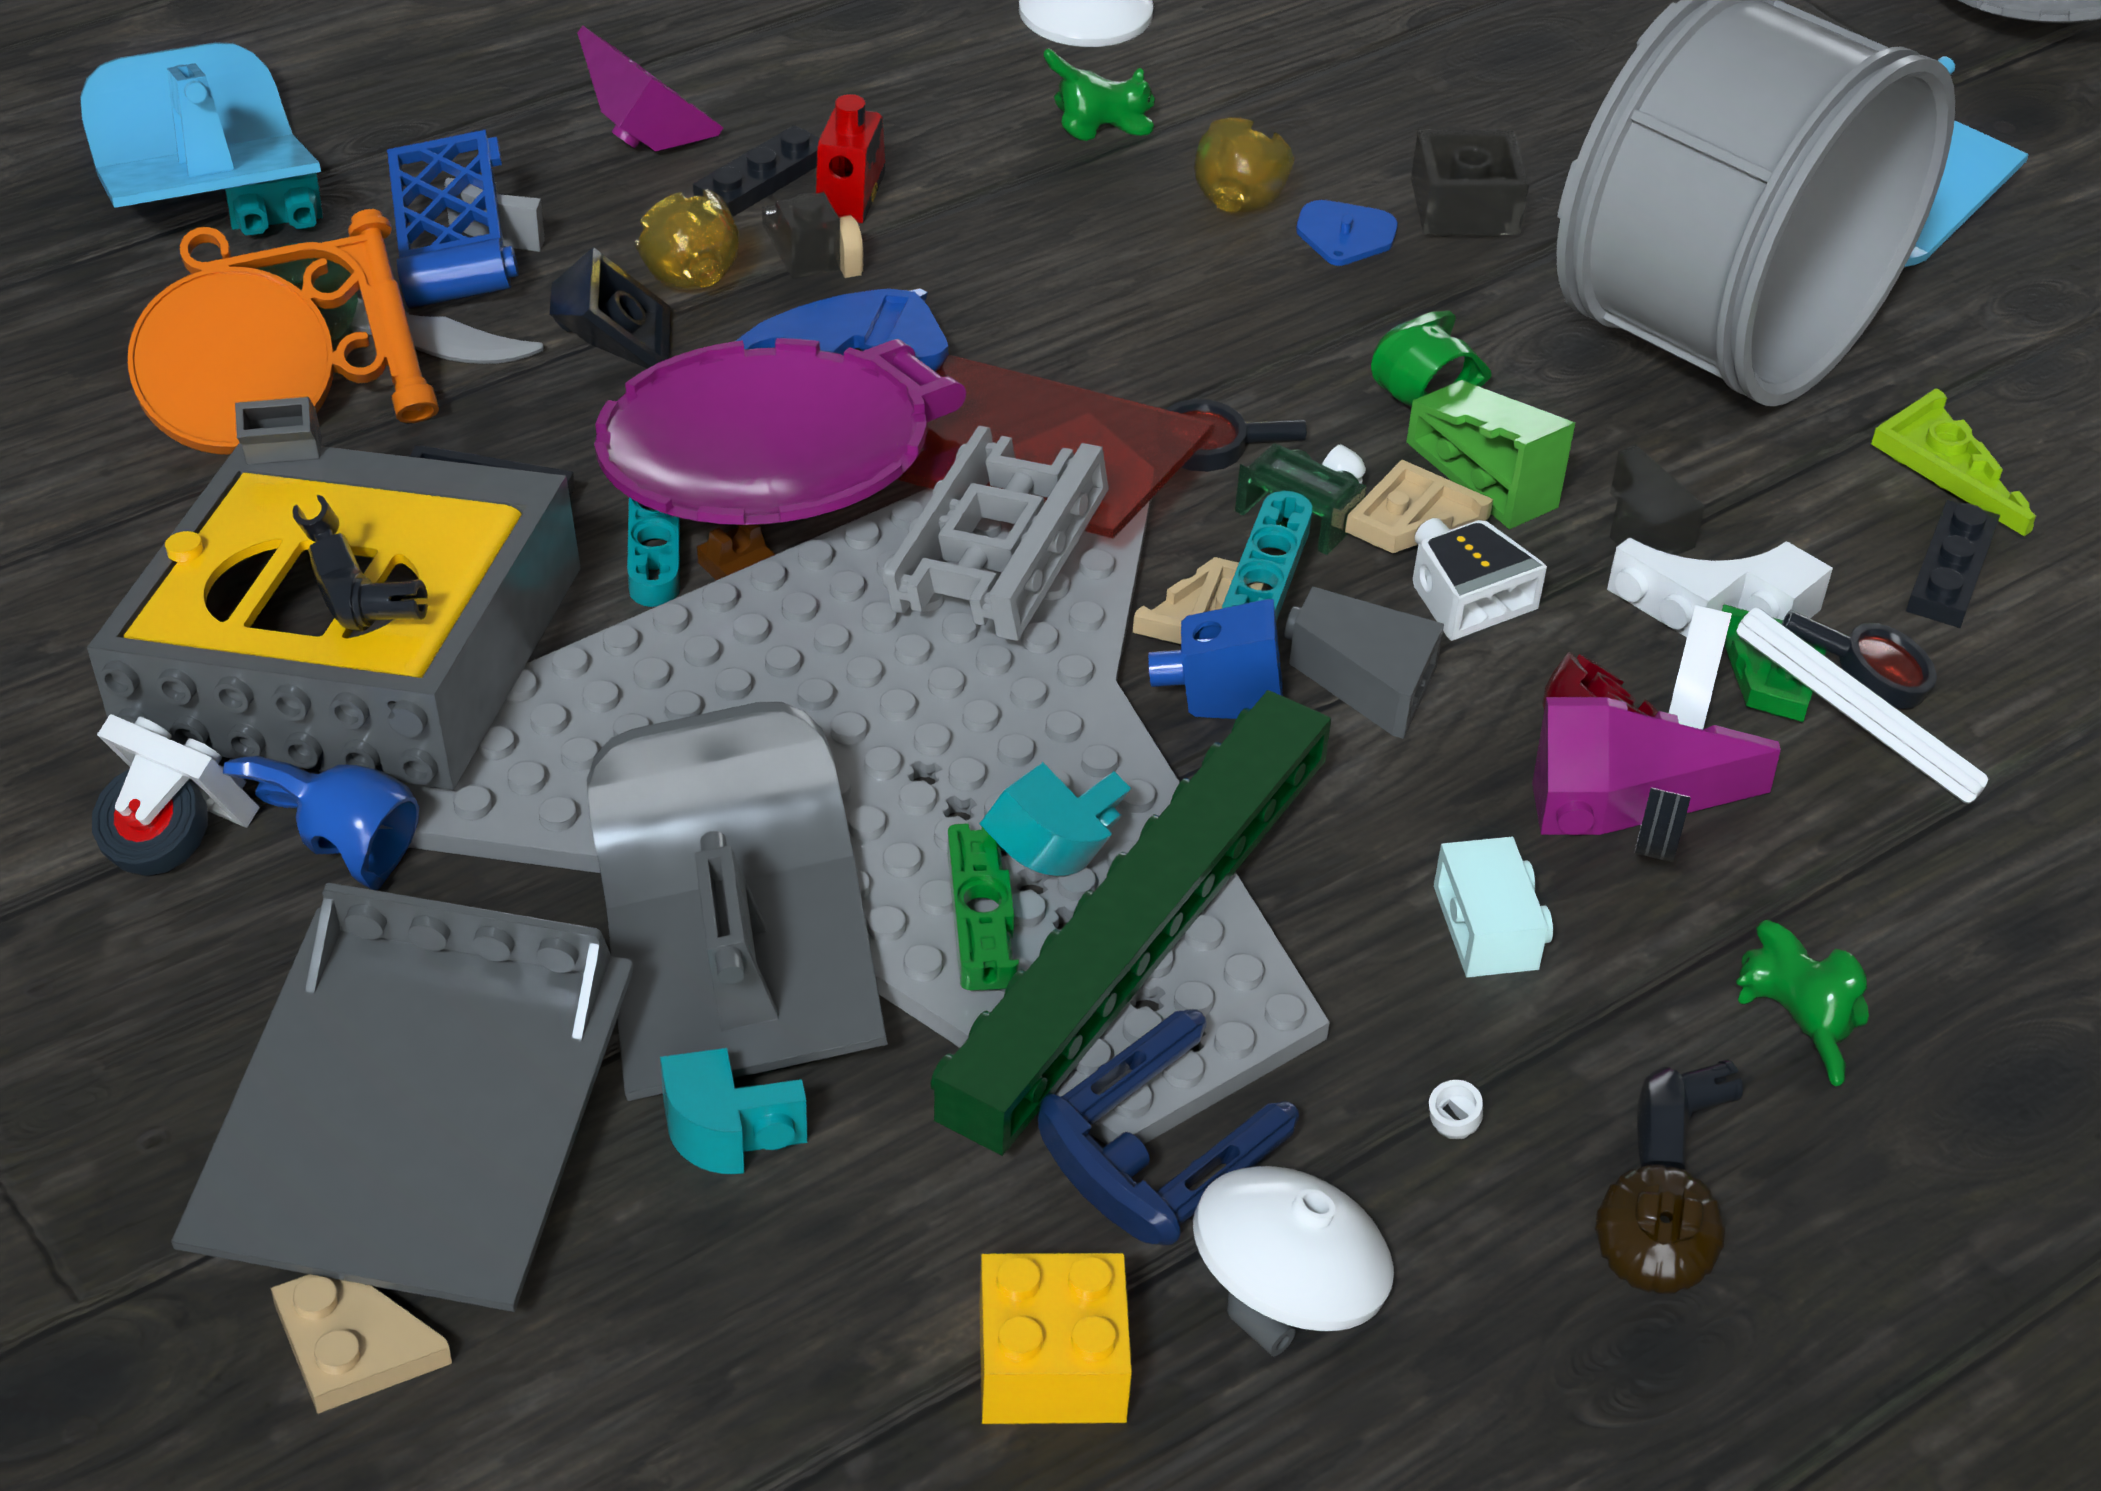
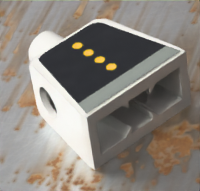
(1474, 576)

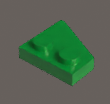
(1760, 679)

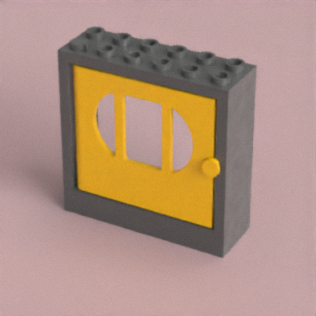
(397, 699)

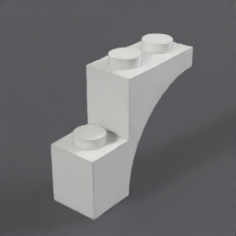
(1673, 585)

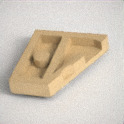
(1407, 500)
(1188, 597)
(353, 1339)

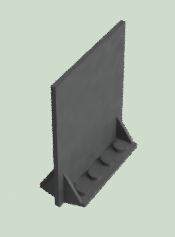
(411, 1098)

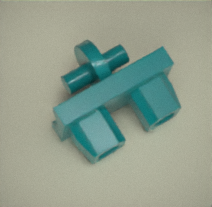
(275, 202)

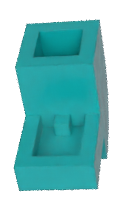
(1049, 826)
(718, 1123)

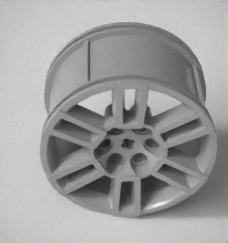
(1753, 190)

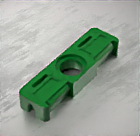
(981, 937)

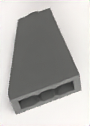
(1365, 655)

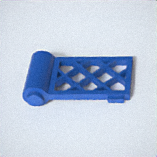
(453, 263)

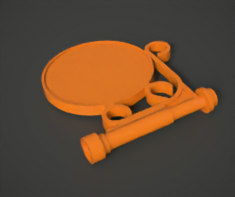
(257, 337)

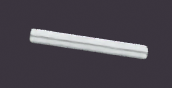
(1862, 705)

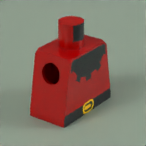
(853, 144)

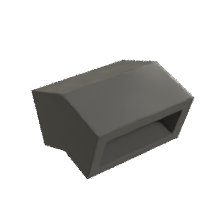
(278, 430)

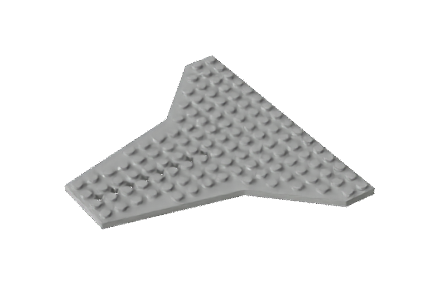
(896, 706)

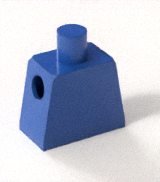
(1223, 659)

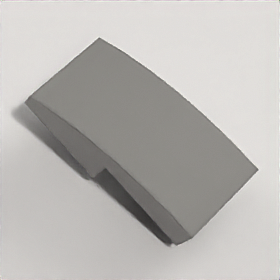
(519, 218)

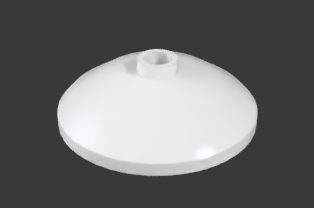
(1087, 21)
(1293, 1248)

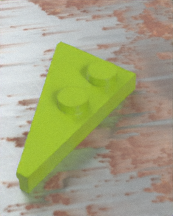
(1952, 458)

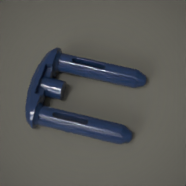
(1106, 1172)

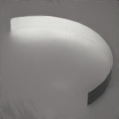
(1690, 702)

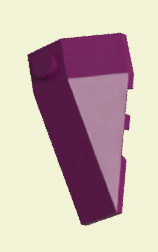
(639, 101)
(1604, 760)

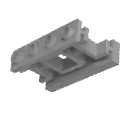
(1029, 554)

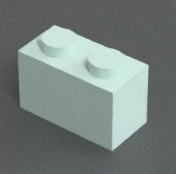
(1491, 906)

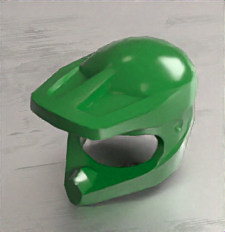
(1417, 350)

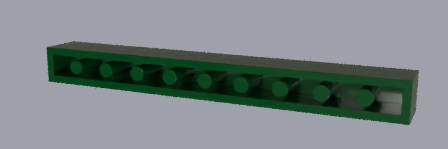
(1127, 924)

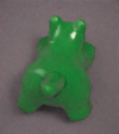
(1095, 101)
(1819, 995)

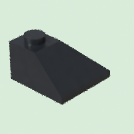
(611, 310)

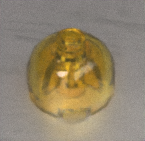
(1241, 166)
(689, 240)

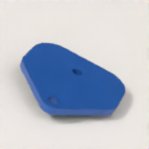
(1345, 231)

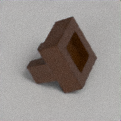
(732, 550)

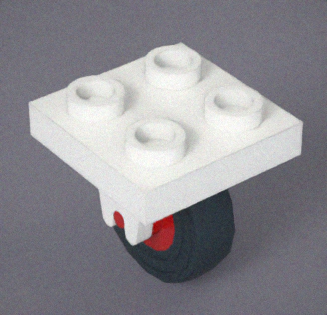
(159, 806)

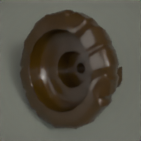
(1653, 1252)

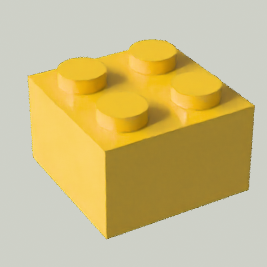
(1054, 1338)

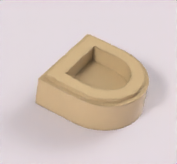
(850, 247)

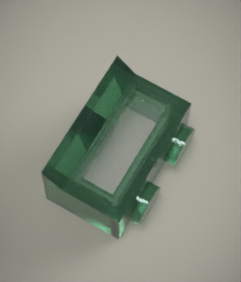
(1329, 491)

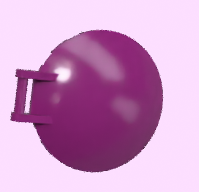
(770, 429)

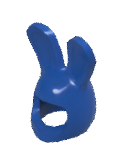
(340, 811)

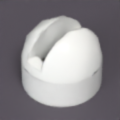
(1345, 459)
(1465, 1103)

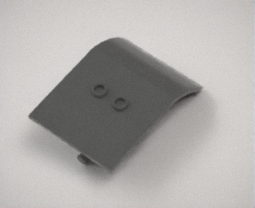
(732, 893)

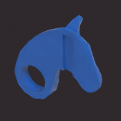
(859, 322)

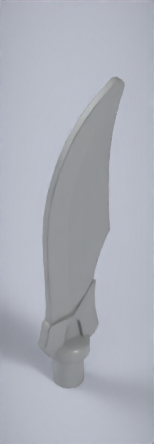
(455, 340)

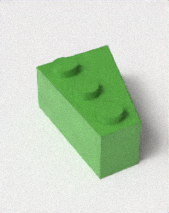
(1494, 448)

